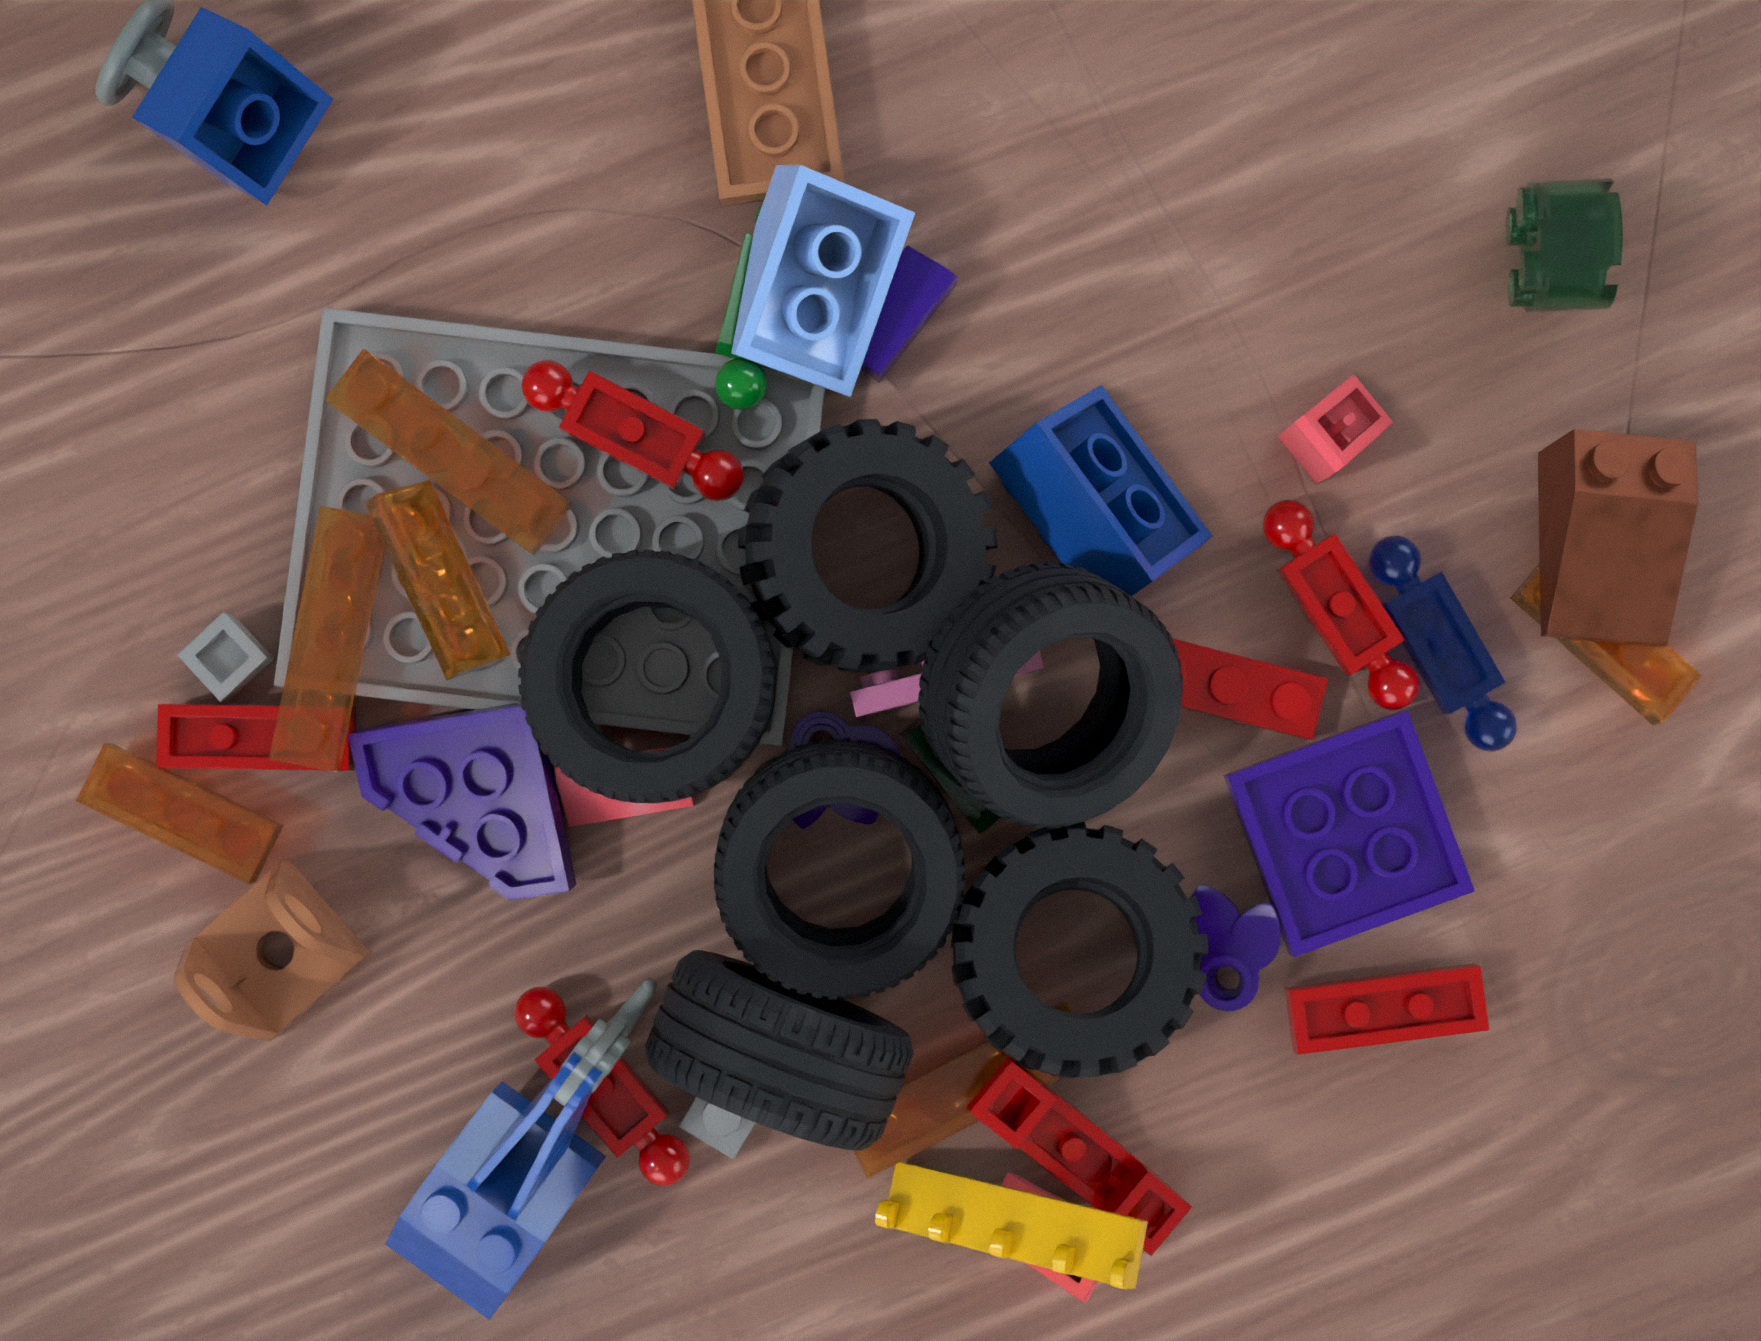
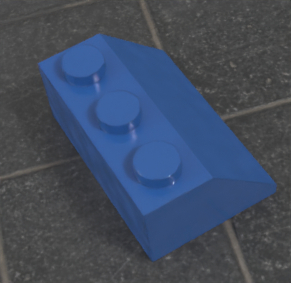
(1100, 494)

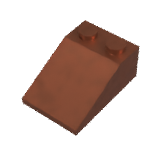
(1614, 535)

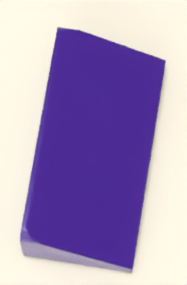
(911, 300)

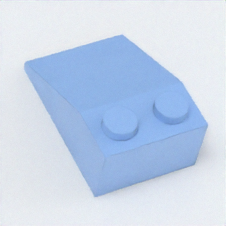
(817, 277)

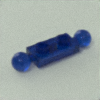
(1443, 643)

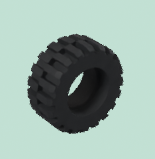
(931, 494)
(1164, 935)

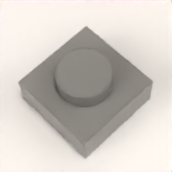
(225, 657)
(716, 1127)

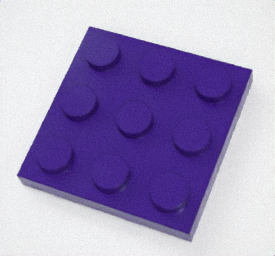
(1349, 833)

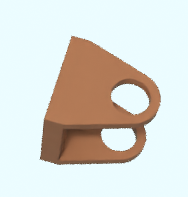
(232, 967)

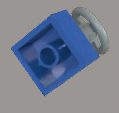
(215, 95)

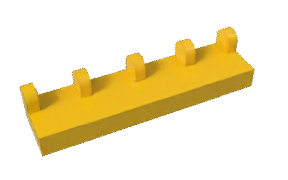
(1015, 1224)

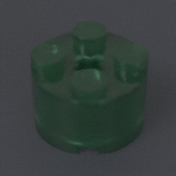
(1566, 245)

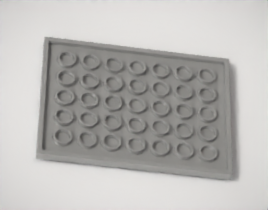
(645, 666)

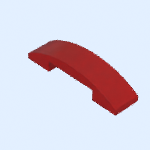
(1076, 1150)

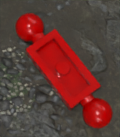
(632, 430)
(1340, 605)
(622, 1106)

